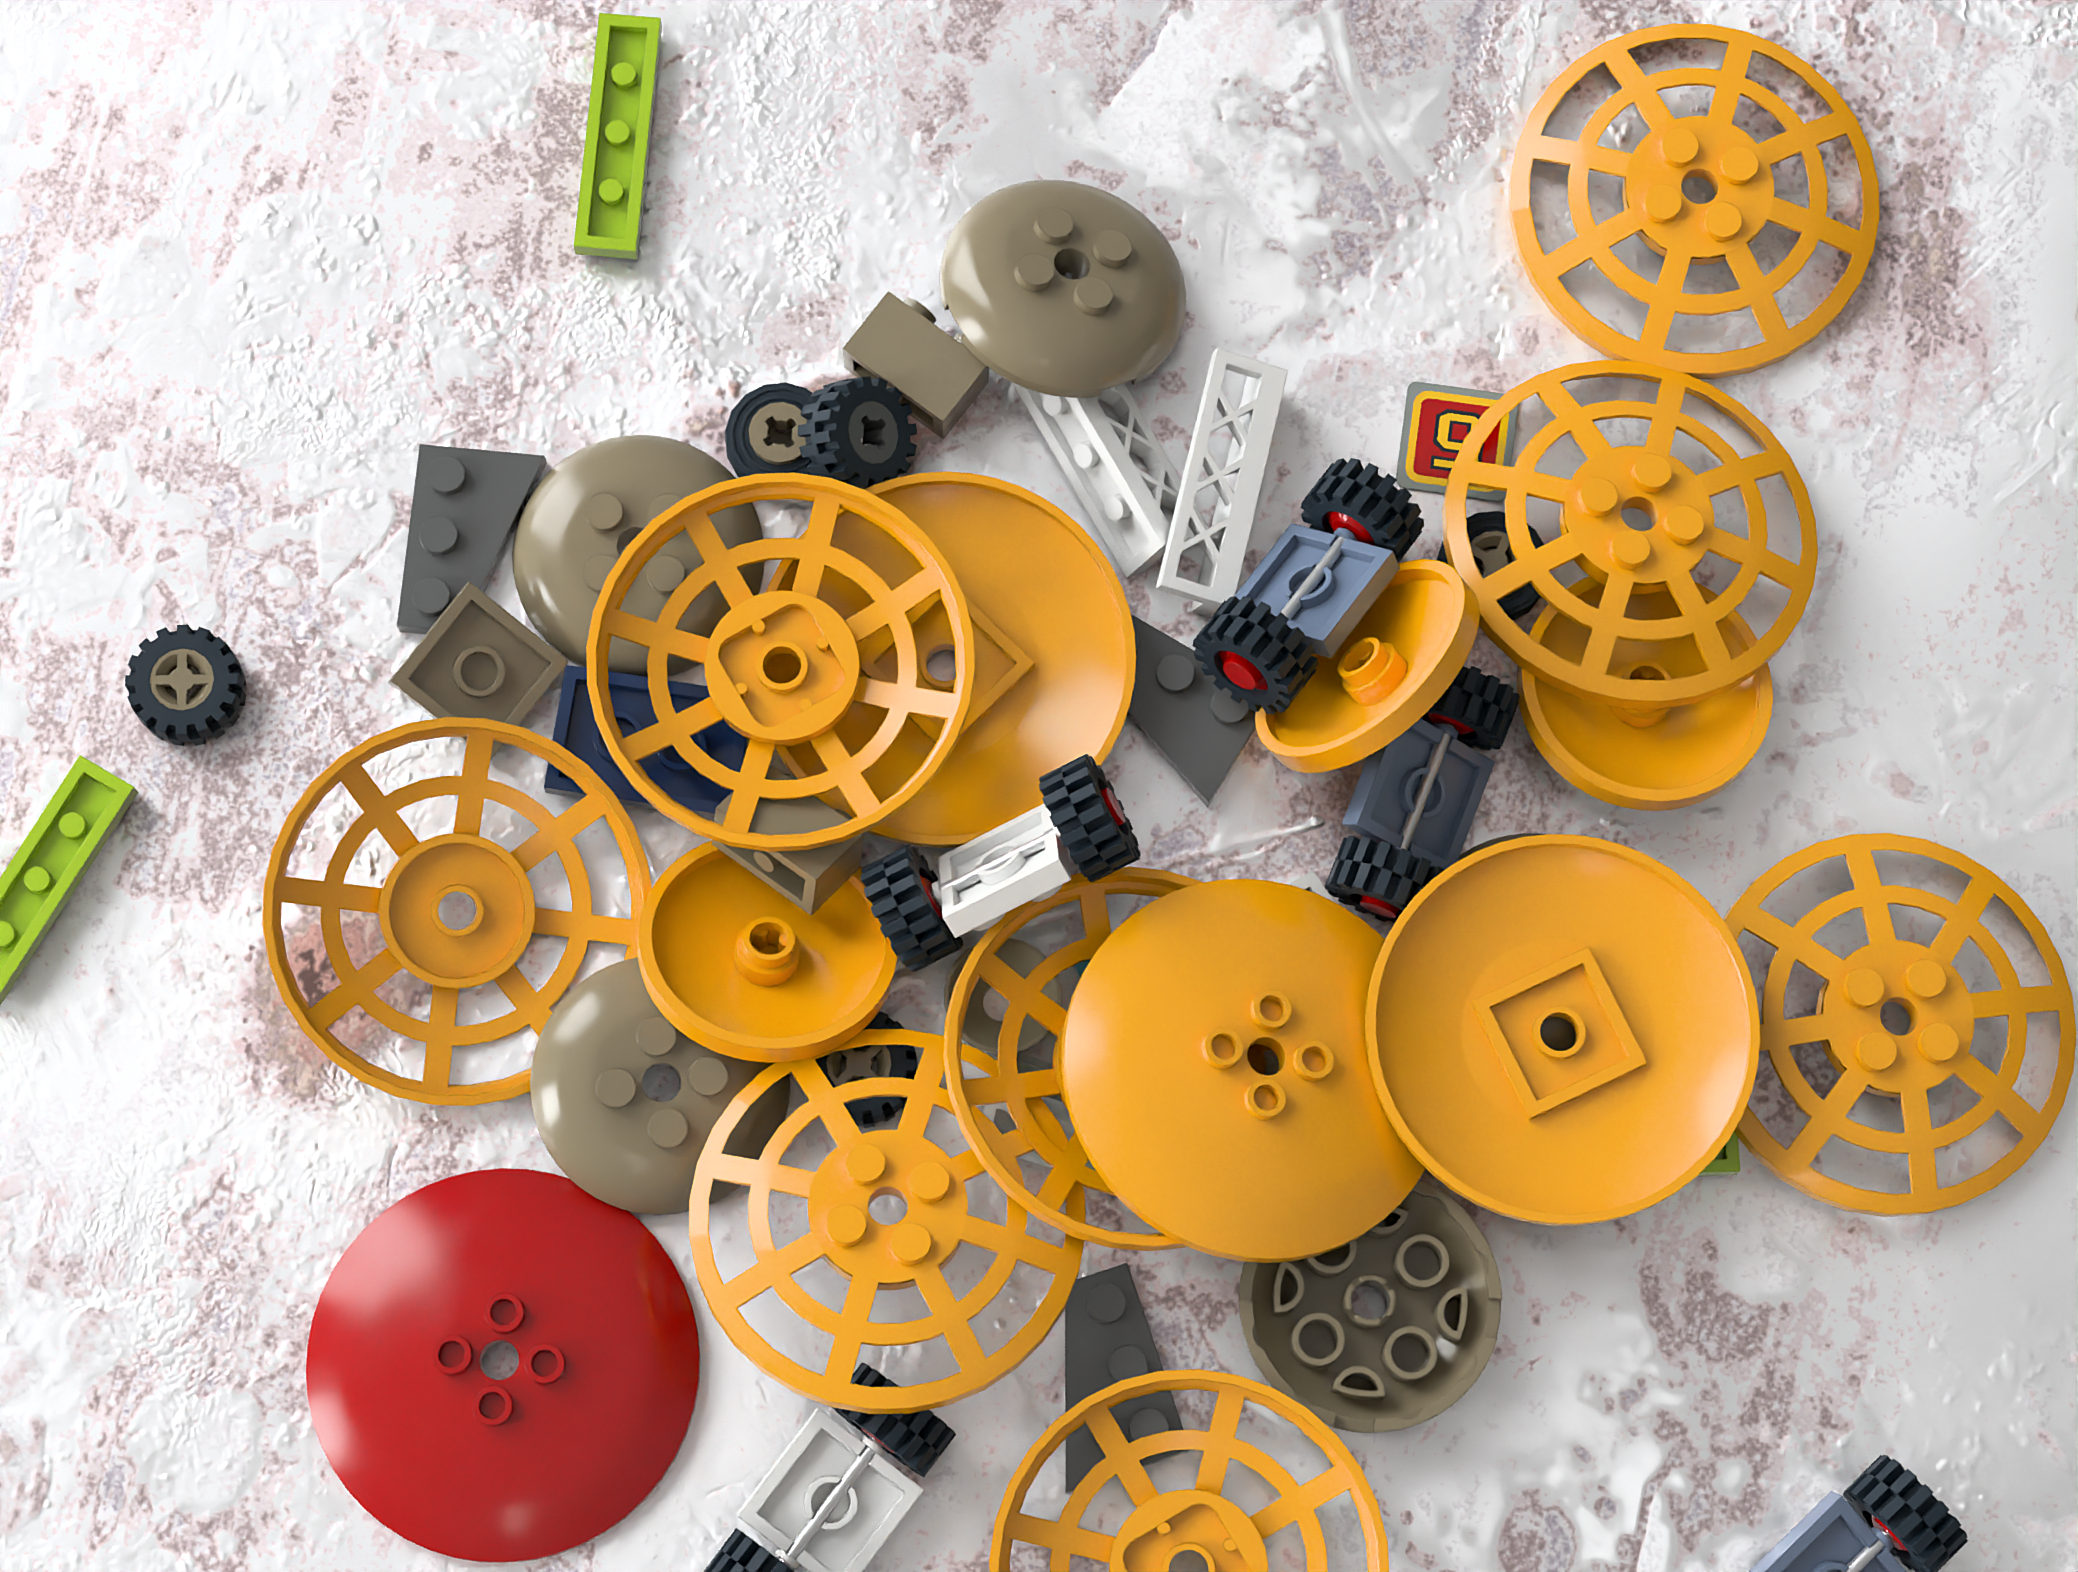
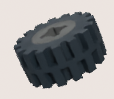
(843, 416)

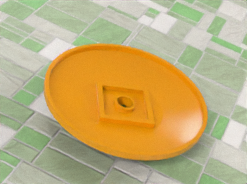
(1046, 652)
(1581, 937)
(1179, 1113)

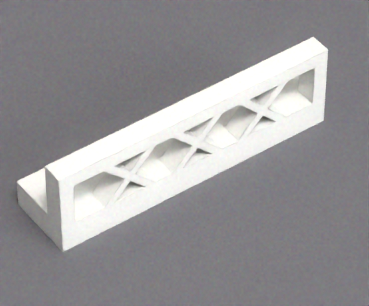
(1099, 467)
(1236, 483)

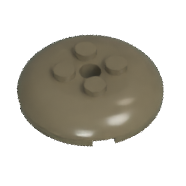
(1057, 332)
(590, 513)
(603, 1122)
(1388, 1369)

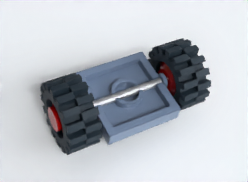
(1310, 587)
(1421, 797)
(1883, 1518)

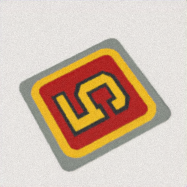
(1433, 432)

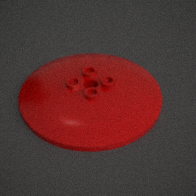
(520, 1459)

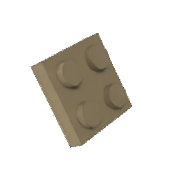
(478, 664)

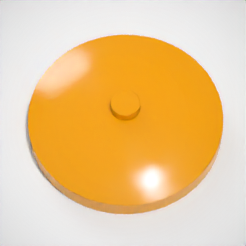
(1381, 674)
(1642, 754)
(754, 969)

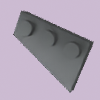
(459, 524)
(1185, 712)
(1107, 1344)

